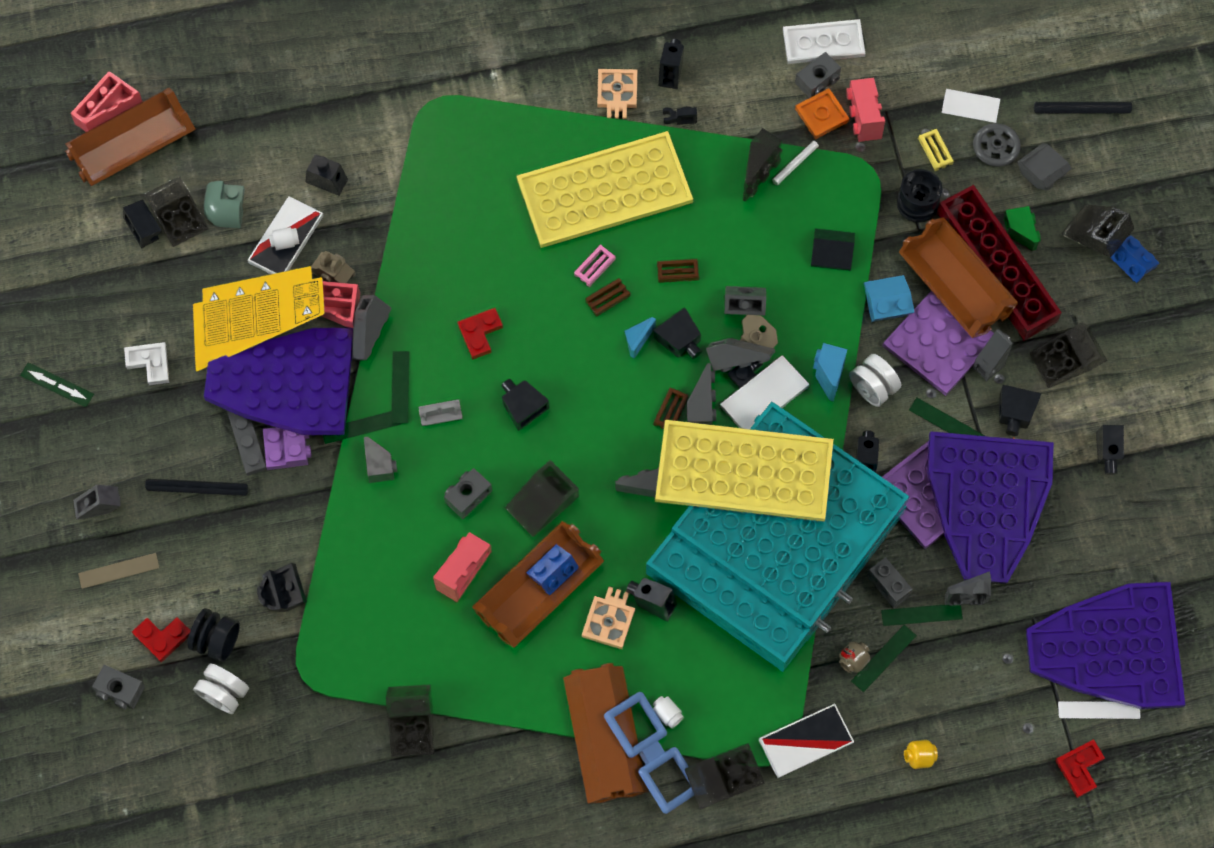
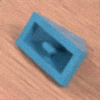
(638, 335)

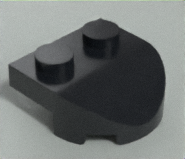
(281, 589)

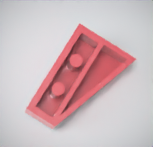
(104, 102)
(865, 109)
(340, 302)
(461, 566)

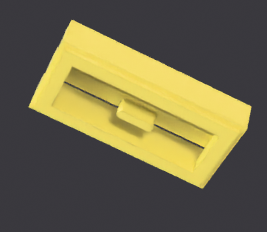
(949, 161)

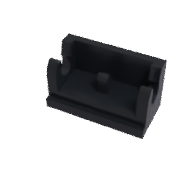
(141, 223)

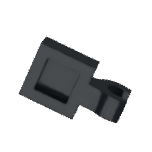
(685, 115)
(743, 375)

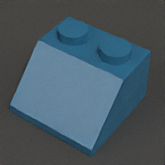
(888, 298)
(829, 367)

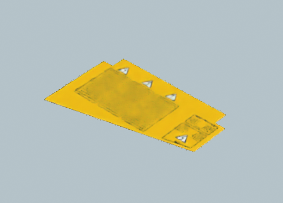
(253, 311)

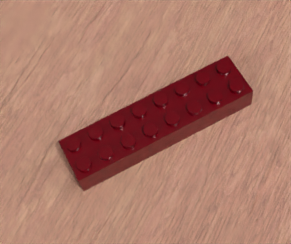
(990, 242)

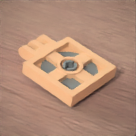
(617, 91)
(609, 619)

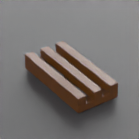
(665, 275)
(621, 288)
(657, 422)

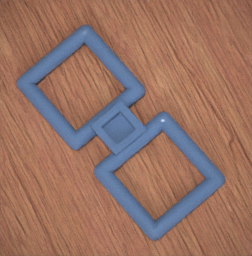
(649, 750)

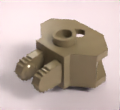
(332, 268)
(753, 335)

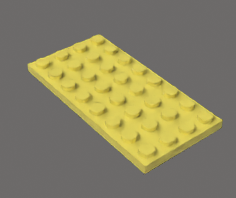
(604, 189)
(744, 470)

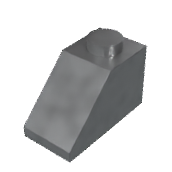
(379, 462)
(97, 501)

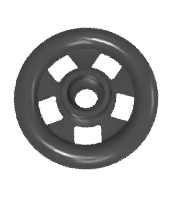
(985, 155)

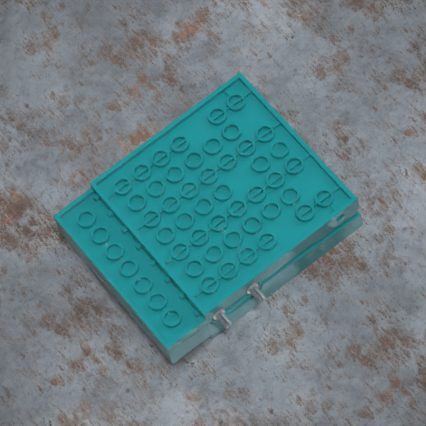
(779, 575)

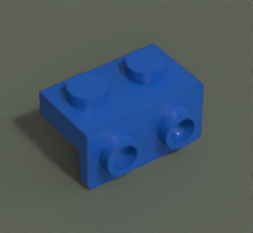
(1134, 259)
(553, 569)

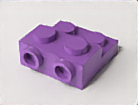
(285, 448)

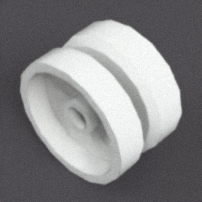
(875, 380)
(221, 688)

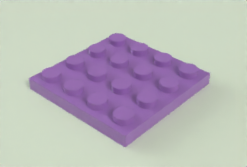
(935, 344)
(921, 513)

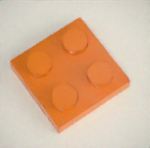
(822, 113)

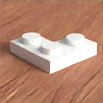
(153, 358)

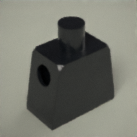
(672, 57)
(323, 174)
(679, 335)
(523, 402)
(1016, 408)
(1112, 439)
(868, 450)
(653, 597)

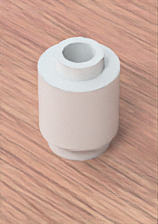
(284, 238)
(667, 711)

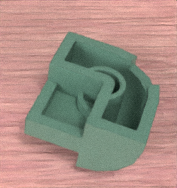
(224, 204)

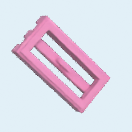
(584, 278)

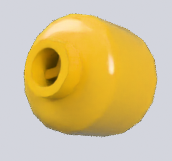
(921, 754)

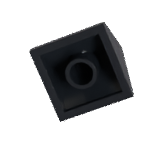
(833, 249)

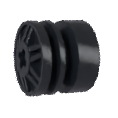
(919, 195)
(213, 635)

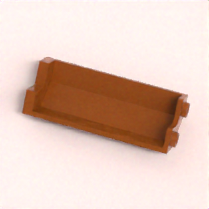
(129, 137)
(958, 277)
(519, 602)
(603, 762)

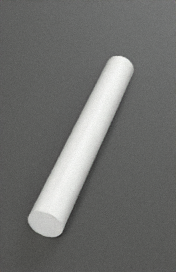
(795, 163)

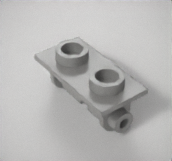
(440, 412)

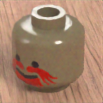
(854, 657)

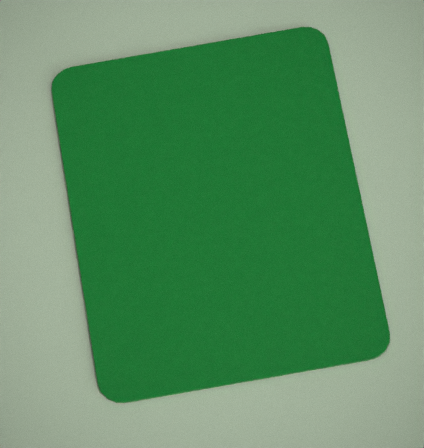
(469, 246)

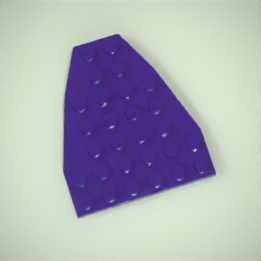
(288, 381)
(988, 498)
(1113, 647)

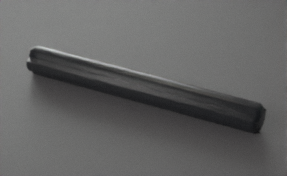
(1082, 107)
(196, 487)

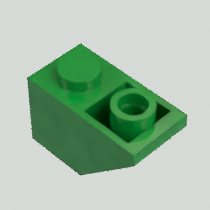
(1021, 228)

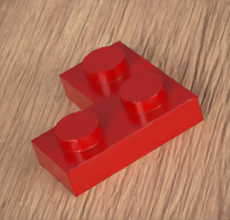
(474, 331)
(162, 642)
(1075, 765)

